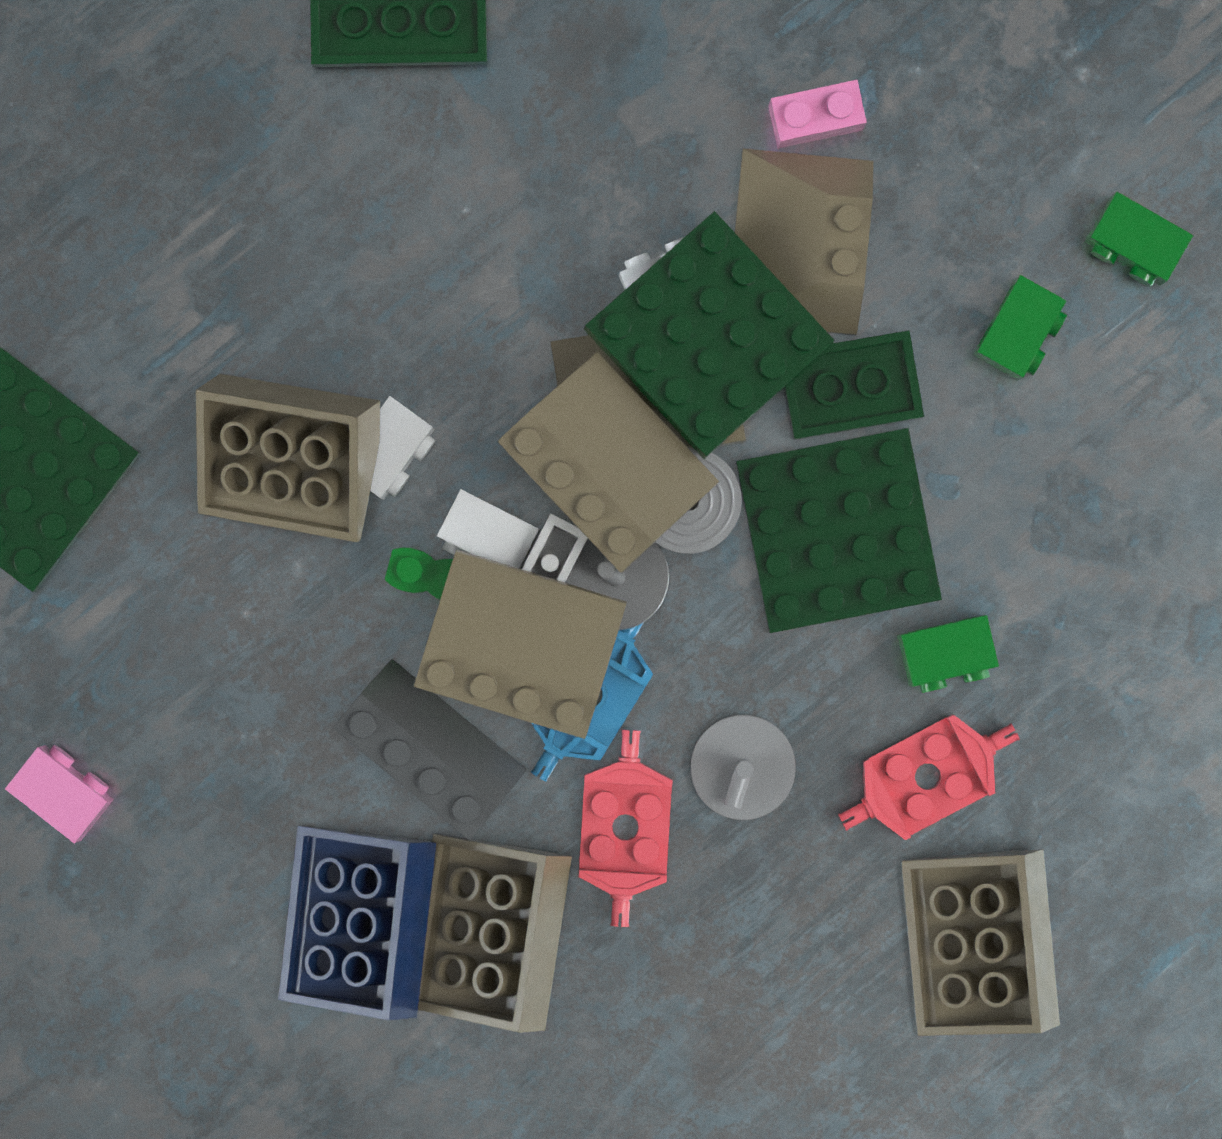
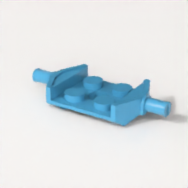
(621, 688)

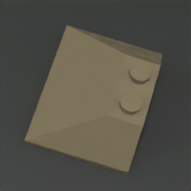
(810, 228)

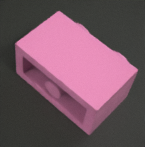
(817, 114)
(60, 792)

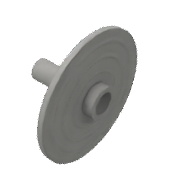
(710, 517)
(640, 585)
(743, 767)

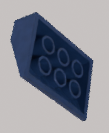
(357, 922)

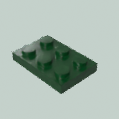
(856, 387)

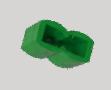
(417, 572)

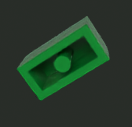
(1137, 240)
(1020, 329)
(948, 652)

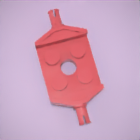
(964, 770)
(620, 864)

